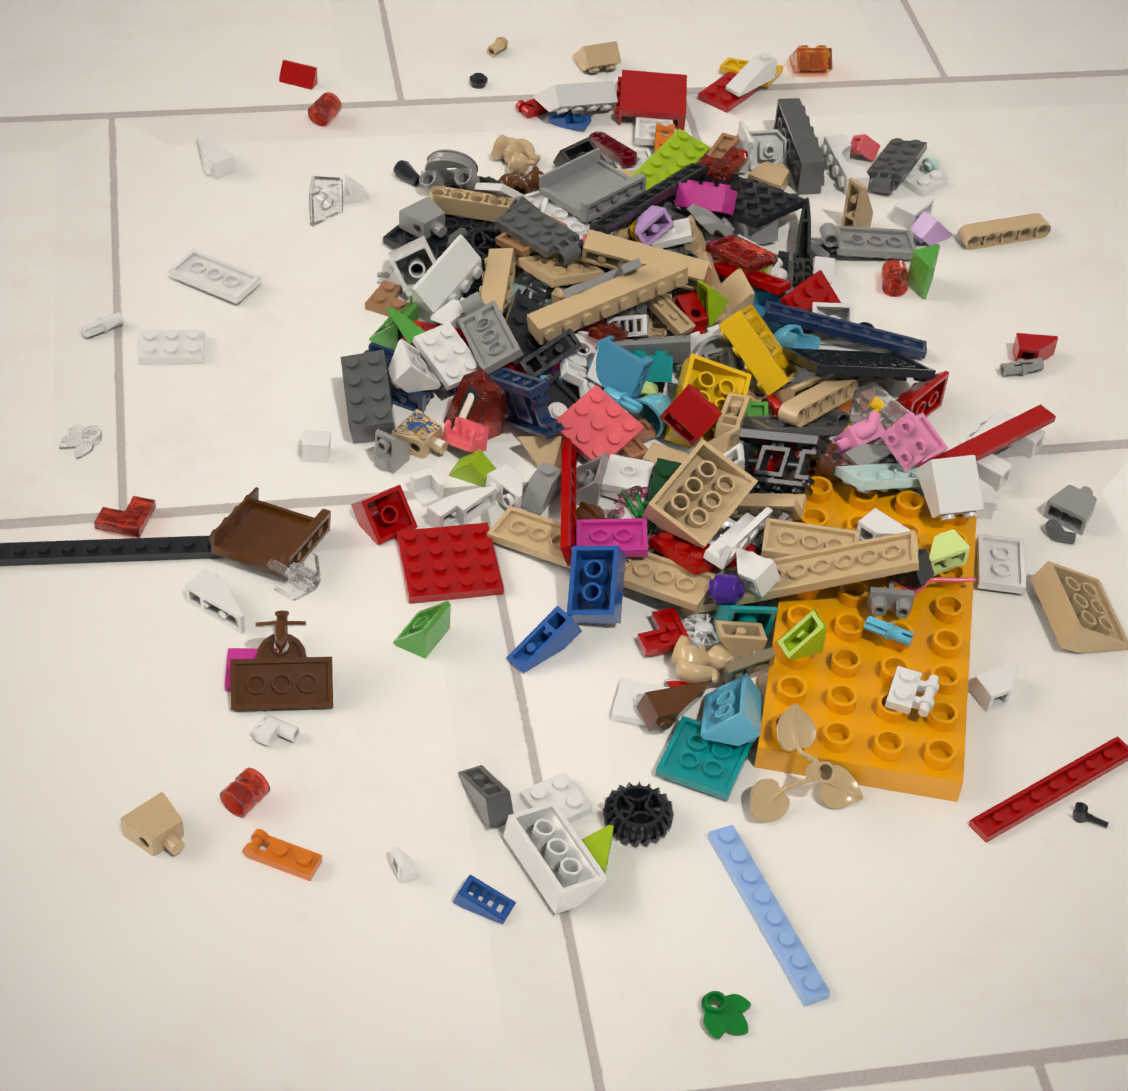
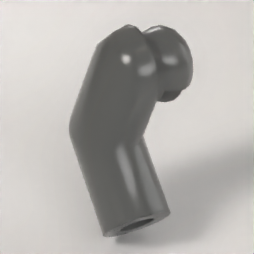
(461, 231)
(1057, 533)

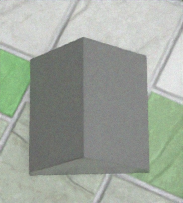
(590, 479)

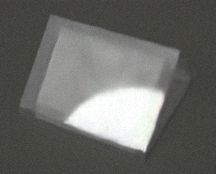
(325, 198)

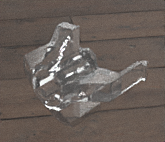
(303, 576)

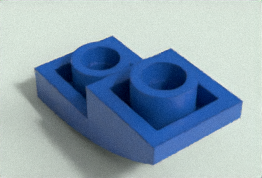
(570, 121)

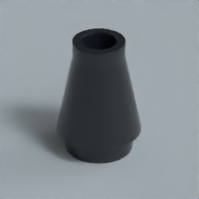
(406, 172)

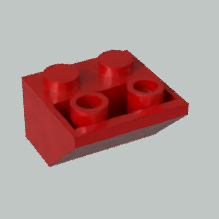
(690, 415)

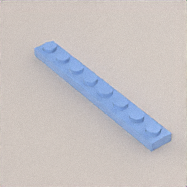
(769, 916)

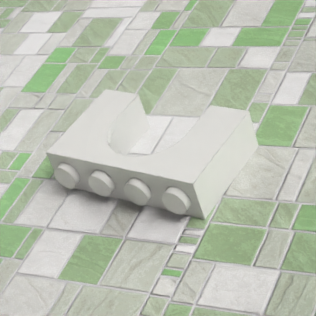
(996, 470)

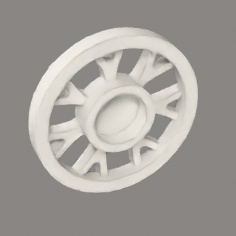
(702, 629)

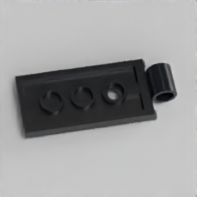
(516, 319)

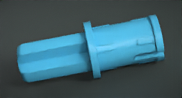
(624, 400)
(888, 631)

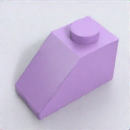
(652, 224)
(929, 230)

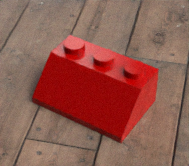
(925, 396)

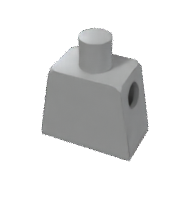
(423, 219)
(1072, 508)

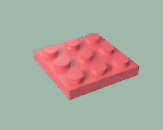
(598, 425)

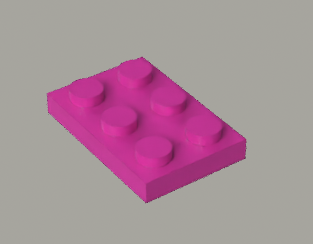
(626, 533)

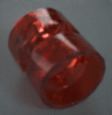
(324, 109)
(894, 278)
(245, 791)

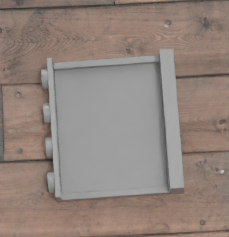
(590, 186)

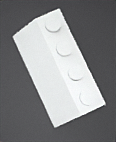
(578, 97)
(447, 278)
(554, 856)

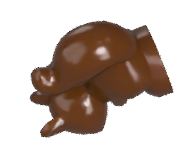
(522, 184)
(827, 465)

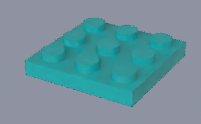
(701, 762)

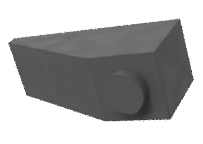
(488, 795)

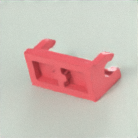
(466, 435)

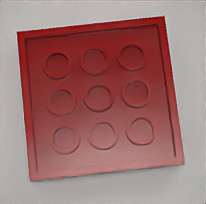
(449, 563)

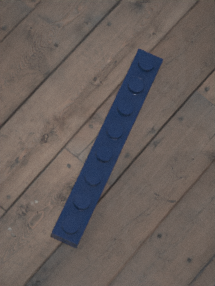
(845, 329)

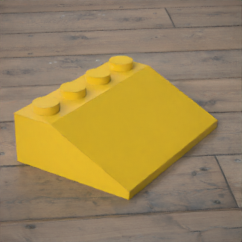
(758, 349)
(714, 383)

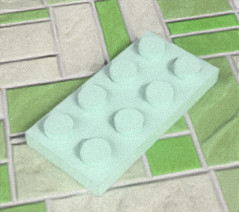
(878, 477)

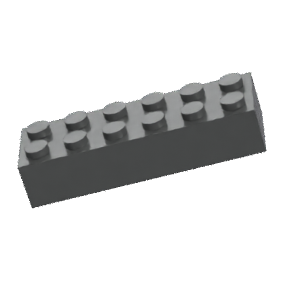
(803, 152)

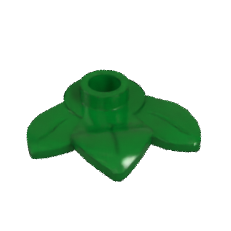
(727, 1017)

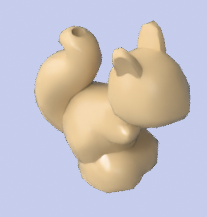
(515, 152)
(696, 664)

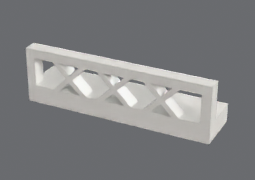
(738, 536)

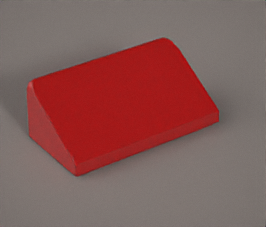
(298, 74)

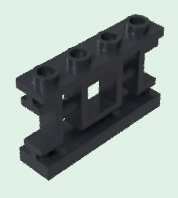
(781, 445)

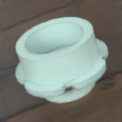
(929, 164)

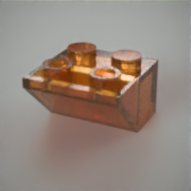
(811, 59)

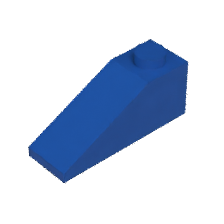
(547, 639)

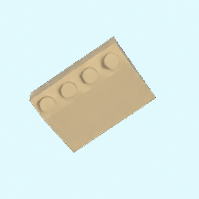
(700, 495)
(1078, 610)

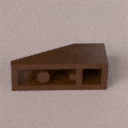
(665, 706)

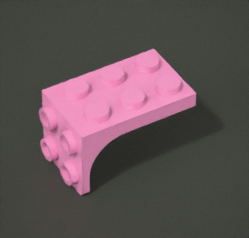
(913, 441)

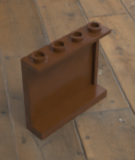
(265, 532)

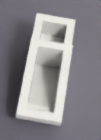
(461, 507)

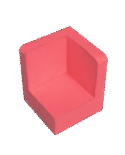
(864, 146)

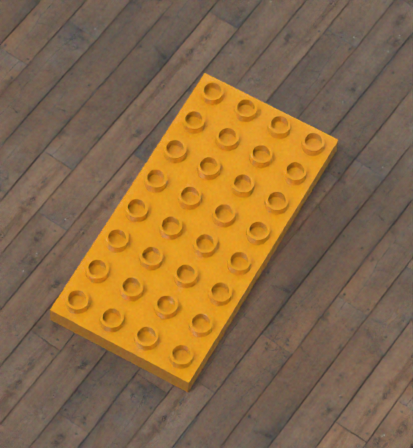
(851, 677)

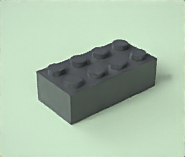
(367, 395)

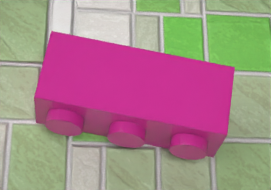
(716, 199)

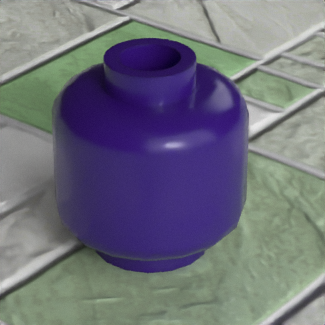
(726, 589)

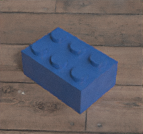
(596, 584)

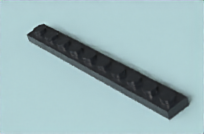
(652, 196)
(106, 550)

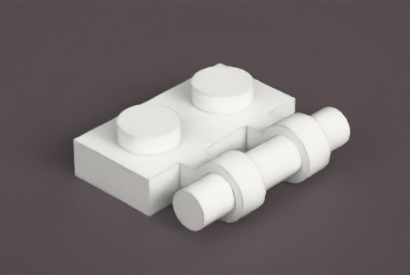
(904, 688)

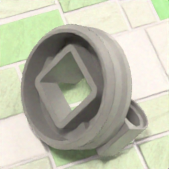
(438, 175)
(716, 345)

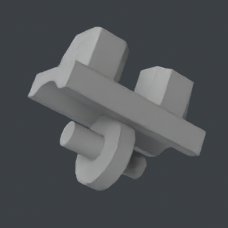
(890, 599)

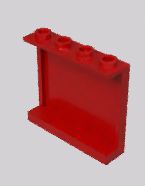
(652, 96)

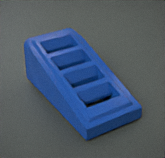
(479, 907)

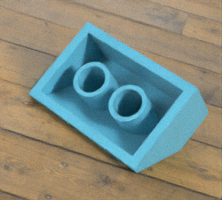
(733, 712)

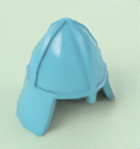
(793, 337)
(652, 408)

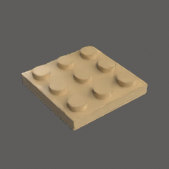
(554, 274)

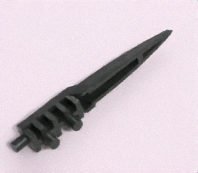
(804, 256)

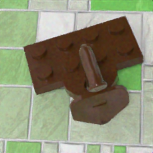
(281, 677)

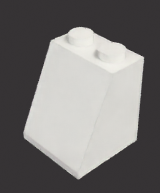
(411, 262)
(951, 487)

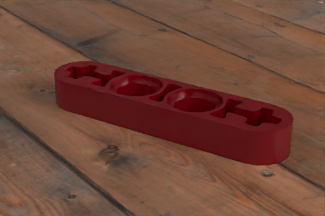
(614, 149)

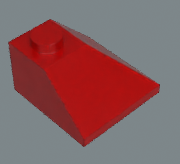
(384, 514)

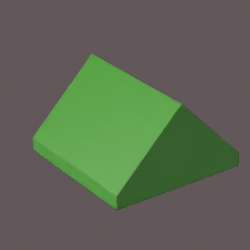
(922, 269)
(388, 333)
(425, 630)

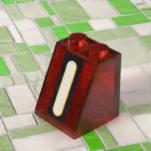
(480, 401)

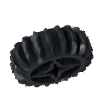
(482, 240)
(638, 808)

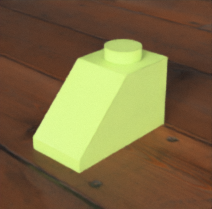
(948, 552)

